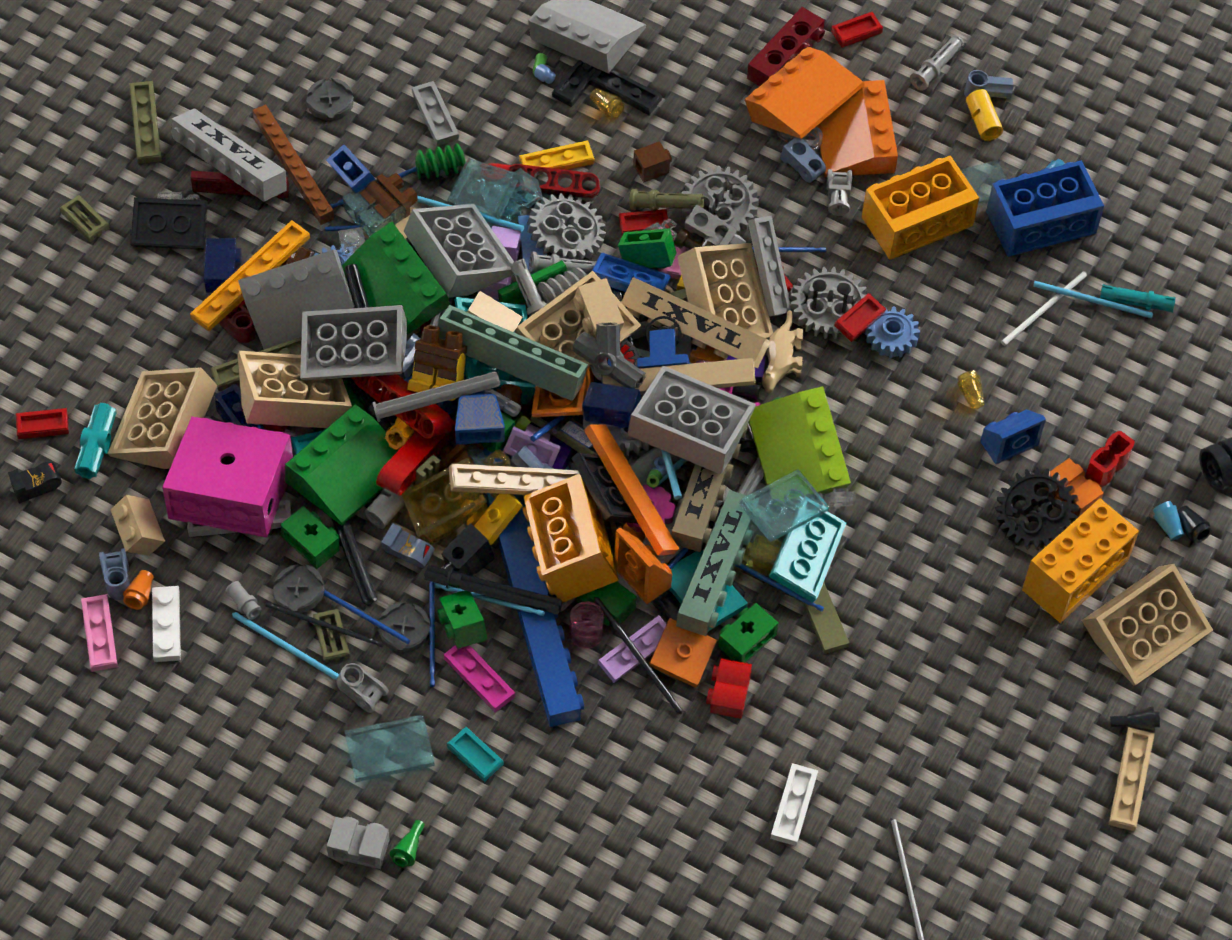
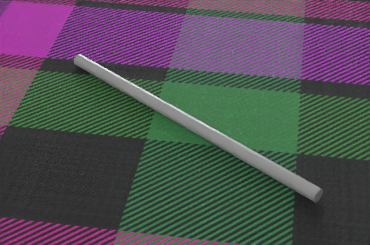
(907, 880)

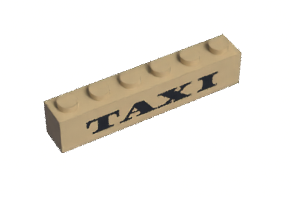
(694, 322)

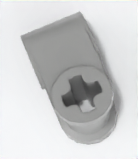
(362, 688)

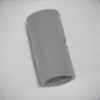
(384, 508)

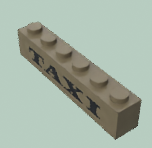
(700, 503)

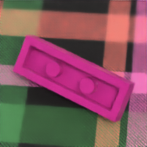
(479, 676)

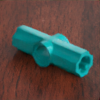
(95, 440)

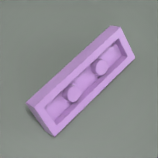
(621, 659)

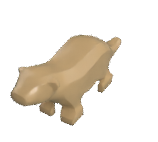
(780, 354)

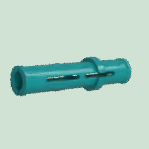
(1138, 298)

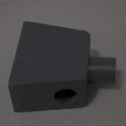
(468, 552)

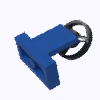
(663, 346)

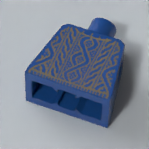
(479, 419)

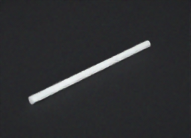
(1040, 311)

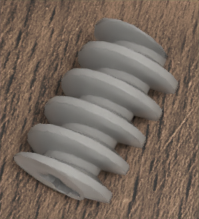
(554, 287)

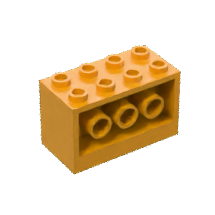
(919, 207)
(569, 539)
(1080, 560)

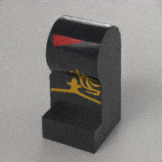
(34, 481)

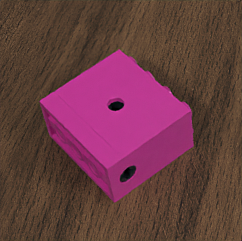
(228, 476)

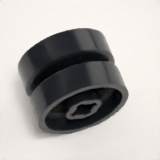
(1217, 464)

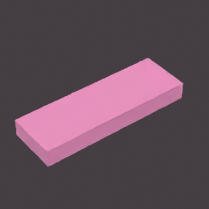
(99, 633)

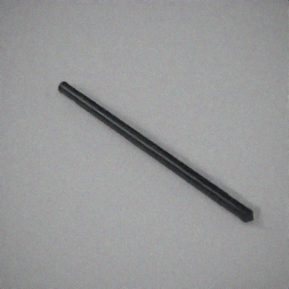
(639, 657)

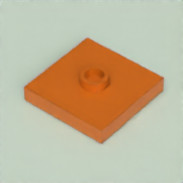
(682, 653)

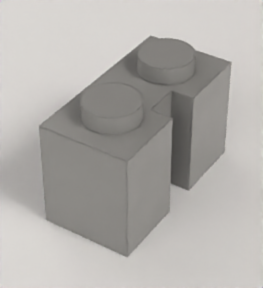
(357, 842)

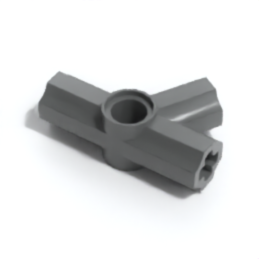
(608, 345)

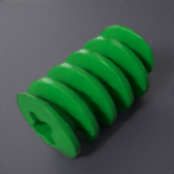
(439, 161)

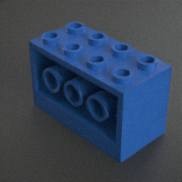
(1044, 208)

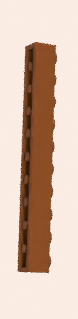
(293, 164)

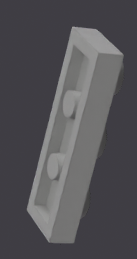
(435, 113)

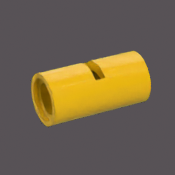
(984, 115)

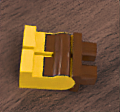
(437, 360)

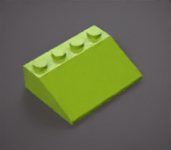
(802, 436)

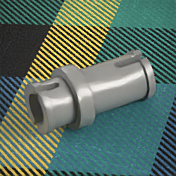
(246, 603)

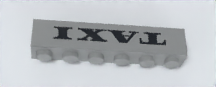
(229, 154)

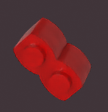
(1110, 458)
(730, 688)

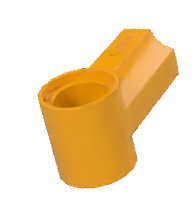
(399, 434)

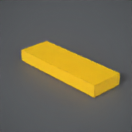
(561, 157)

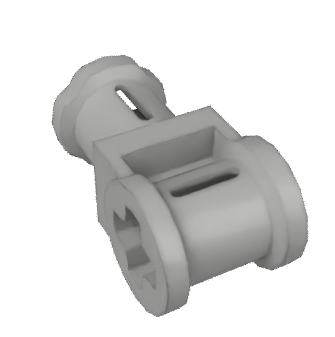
(839, 190)

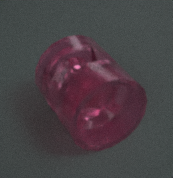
(586, 624)

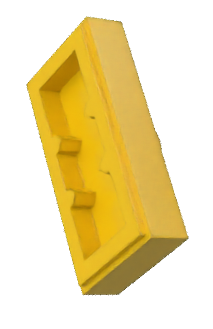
(498, 516)

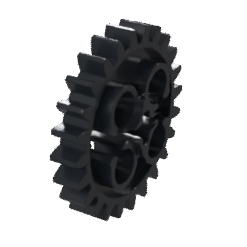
(1026, 489)

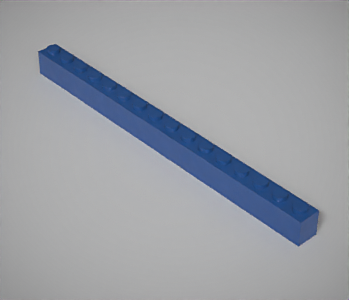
(541, 633)

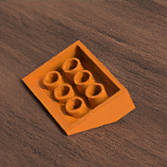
(802, 93)
(860, 134)

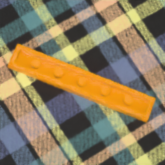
(229, 293)

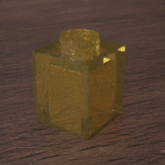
(762, 554)

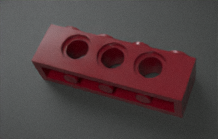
(797, 34)

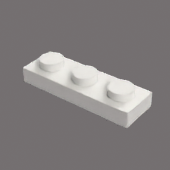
(166, 623)
(794, 804)

